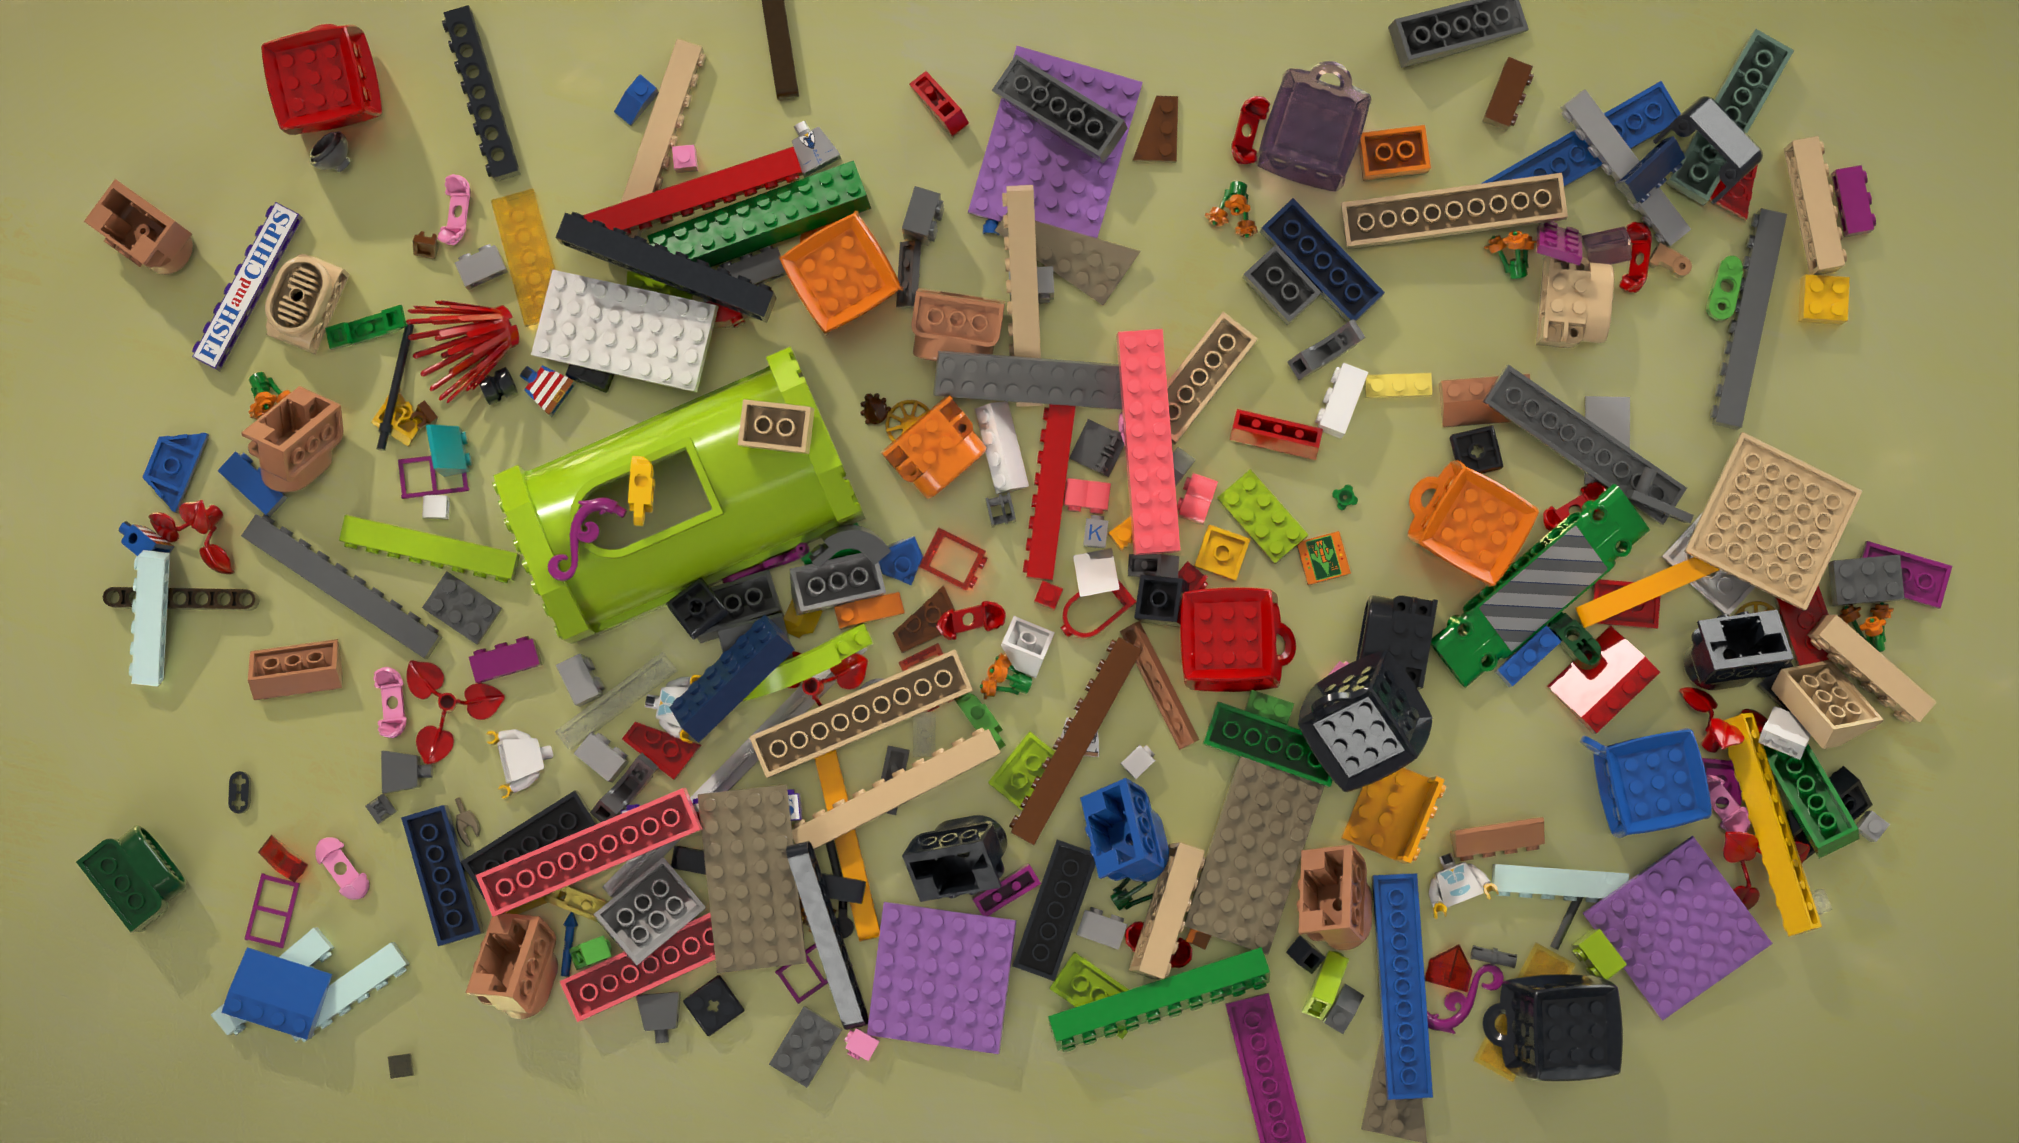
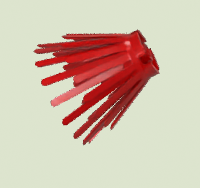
(487, 335)

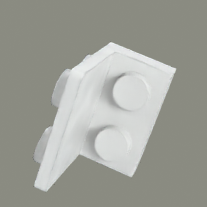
(1784, 733)

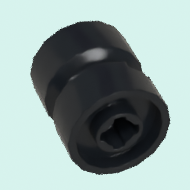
(497, 386)

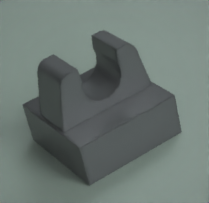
(381, 808)

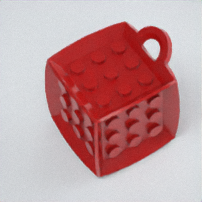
(321, 79)
(1232, 639)

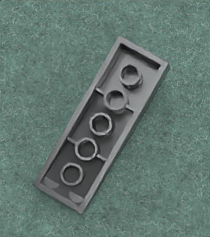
(1455, 29)
(1060, 109)

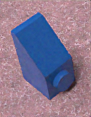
(636, 99)

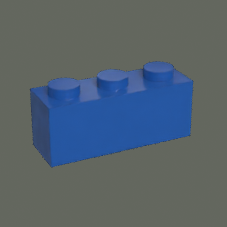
(248, 481)
(1527, 656)

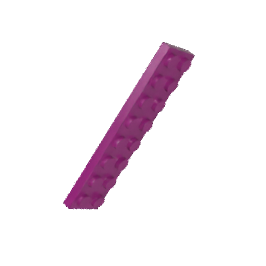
(1265, 1070)

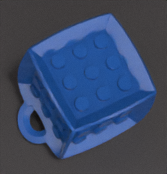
(1651, 782)

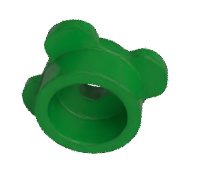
(1343, 503)

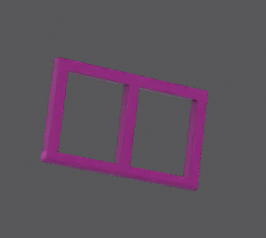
(433, 478)
(288, 915)
(823, 981)

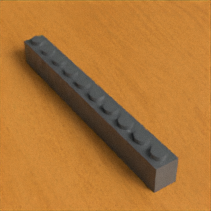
(1749, 319)
(341, 586)

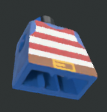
(547, 387)
(142, 538)

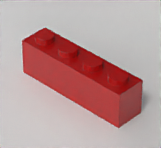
(1276, 434)

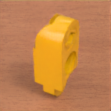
(641, 488)

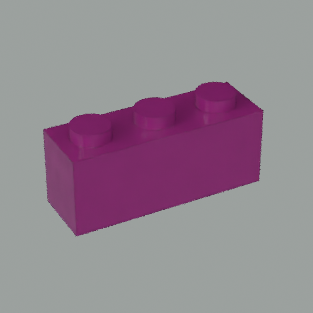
(1853, 201)
(505, 659)
(1012, 887)

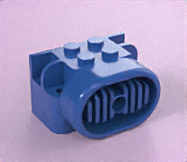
(1125, 832)

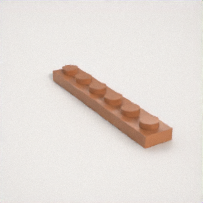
(1160, 687)

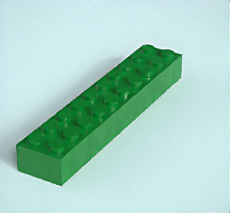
(768, 217)
(1159, 1000)

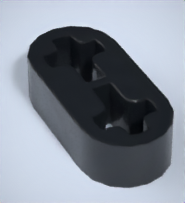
(234, 792)

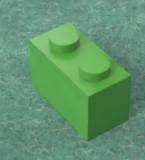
(1269, 707)
(590, 952)

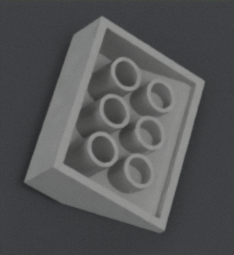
(649, 911)

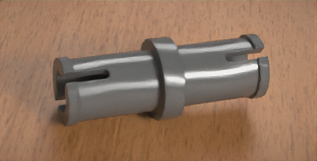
(1493, 956)

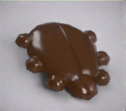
(874, 409)

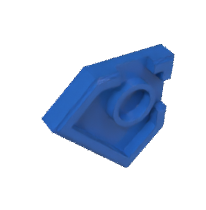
(902, 560)

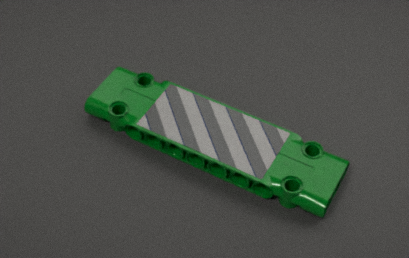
(1539, 585)

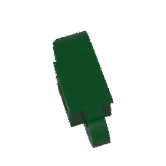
(1563, 627)

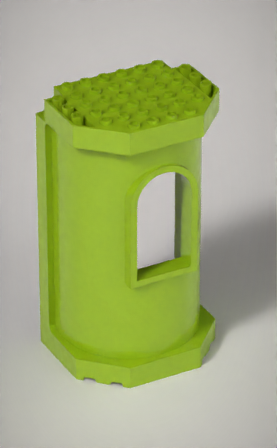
(758, 500)

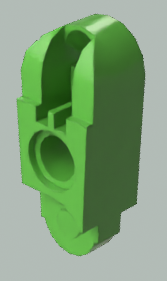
(1731, 272)
(980, 716)

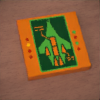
(1323, 558)

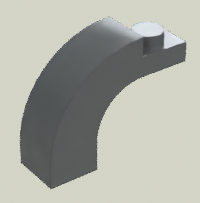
(1326, 350)
(849, 538)
(625, 789)

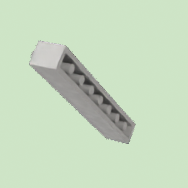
(1618, 161)

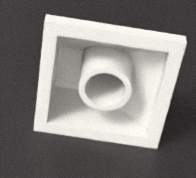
(1026, 645)

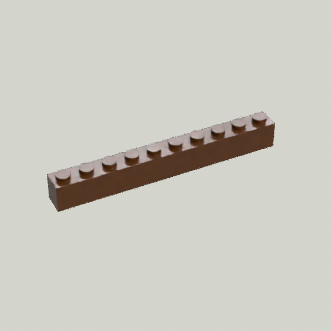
(1076, 740)

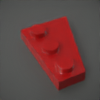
(1739, 197)
(661, 748)

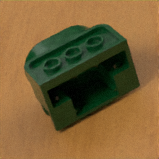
(133, 877)

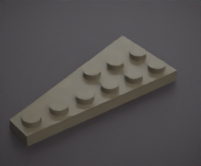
(1081, 259)
(1392, 1117)

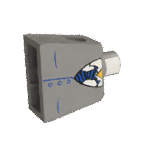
(813, 149)

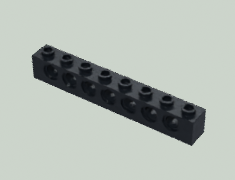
(463, 18)

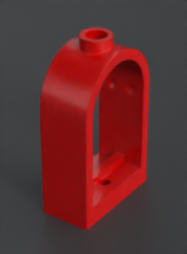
(1122, 595)

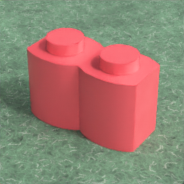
(1087, 495)
(1197, 498)

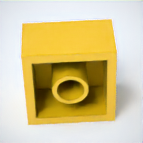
(1823, 299)

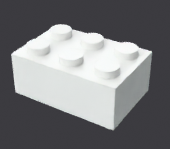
(1341, 400)

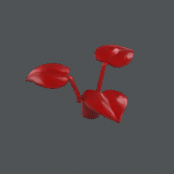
(202, 521)
(848, 673)
(481, 703)
(1718, 732)
(1742, 848)

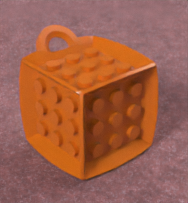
(840, 272)
(1471, 521)

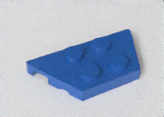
(173, 466)

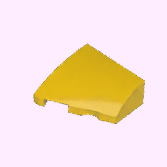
(403, 427)

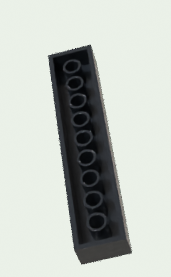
(666, 267)

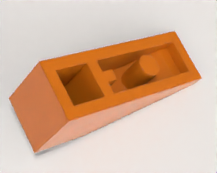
(869, 610)

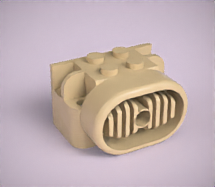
(1574, 303)
(304, 321)

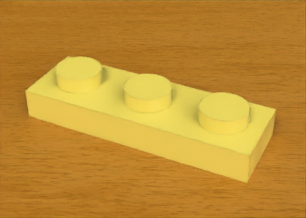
(1398, 385)

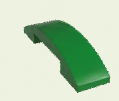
(366, 328)

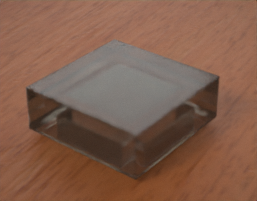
(400, 1065)

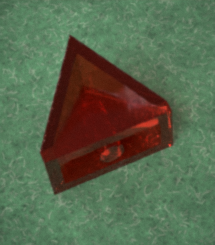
(1450, 969)

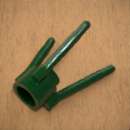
(1122, 898)

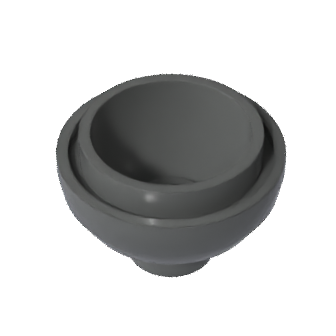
(330, 152)

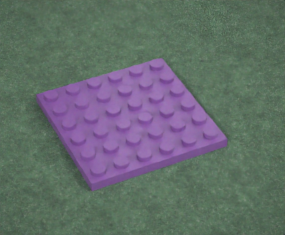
(1678, 927)
(941, 977)

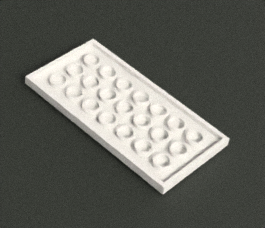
(624, 330)

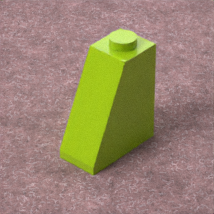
(1326, 985)

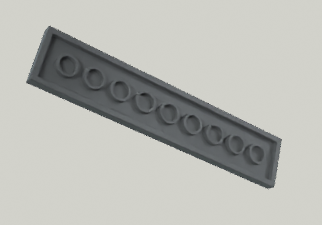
(1027, 380)
(1578, 439)

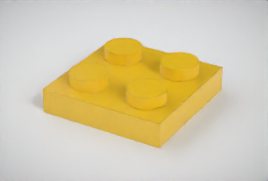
(1222, 552)

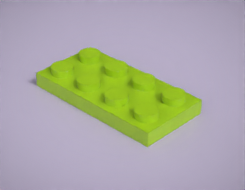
(1262, 516)
(1085, 983)

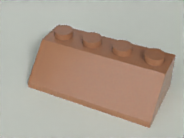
(1463, 402)
(295, 669)
(1498, 837)

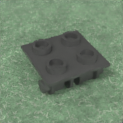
(1098, 448)

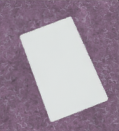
(1096, 572)

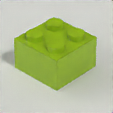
(1598, 954)

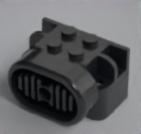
(1402, 628)
(1737, 650)
(957, 858)

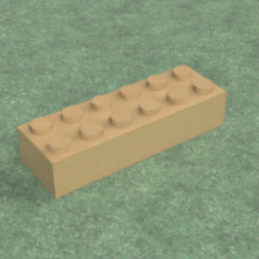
(1815, 206)
(1205, 372)
(1871, 669)
(1167, 912)

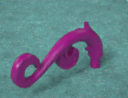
(576, 534)
(790, 556)
(1466, 1003)

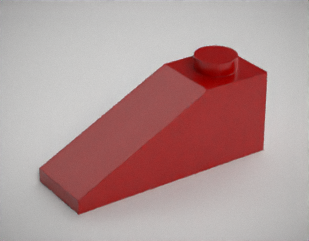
(939, 103)

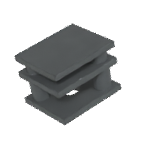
(1001, 500)

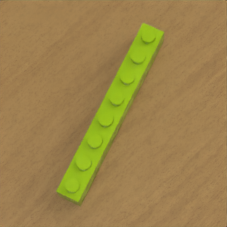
(430, 548)

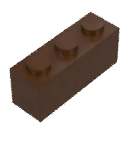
(1508, 94)

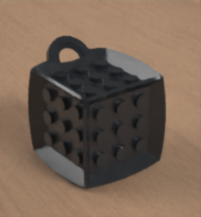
(1365, 721)
(1559, 1027)

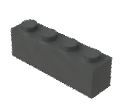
(758, 268)

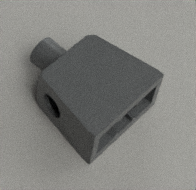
(402, 771)
(659, 1013)

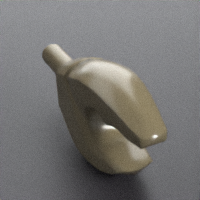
(463, 820)

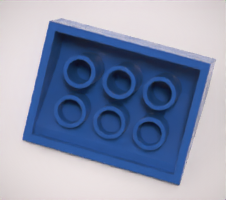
(277, 993)

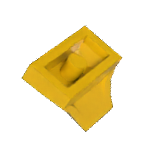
(800, 624)

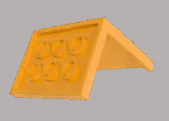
(1394, 814)

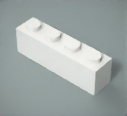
(1002, 447)

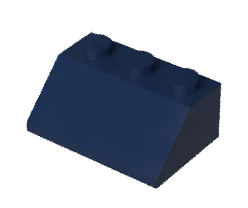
(1651, 171)

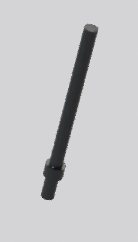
(385, 427)

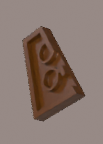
(1160, 132)
(922, 624)

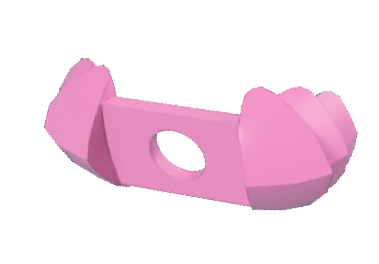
(459, 191)
(391, 685)
(1733, 816)
(351, 883)

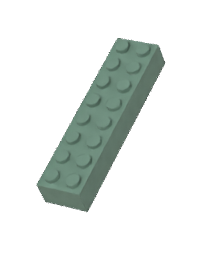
(1742, 99)

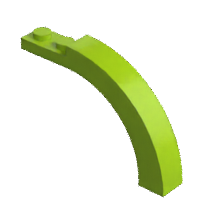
(813, 661)

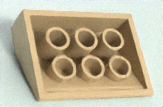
(1825, 703)

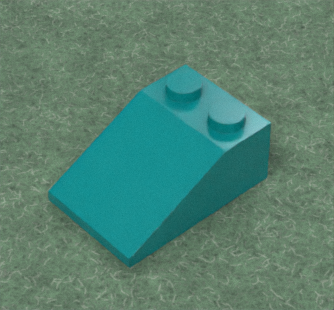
(448, 449)

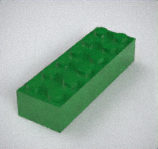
(1264, 742)
(1813, 800)

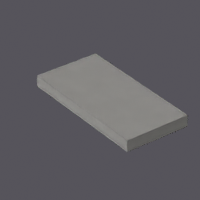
(1612, 416)

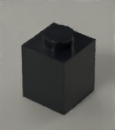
(1305, 954)

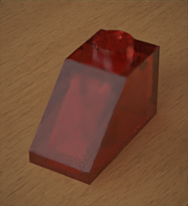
(283, 858)

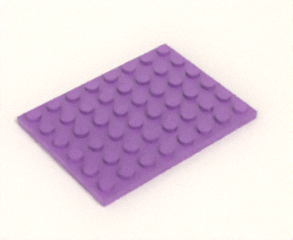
(1066, 182)

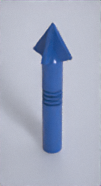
(570, 924)

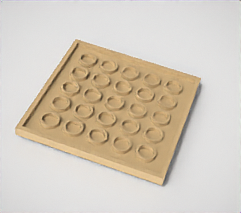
(1773, 521)

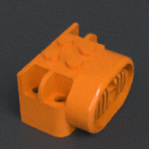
(935, 448)

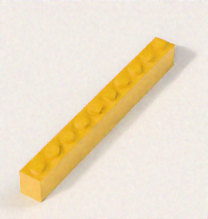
(1772, 829)

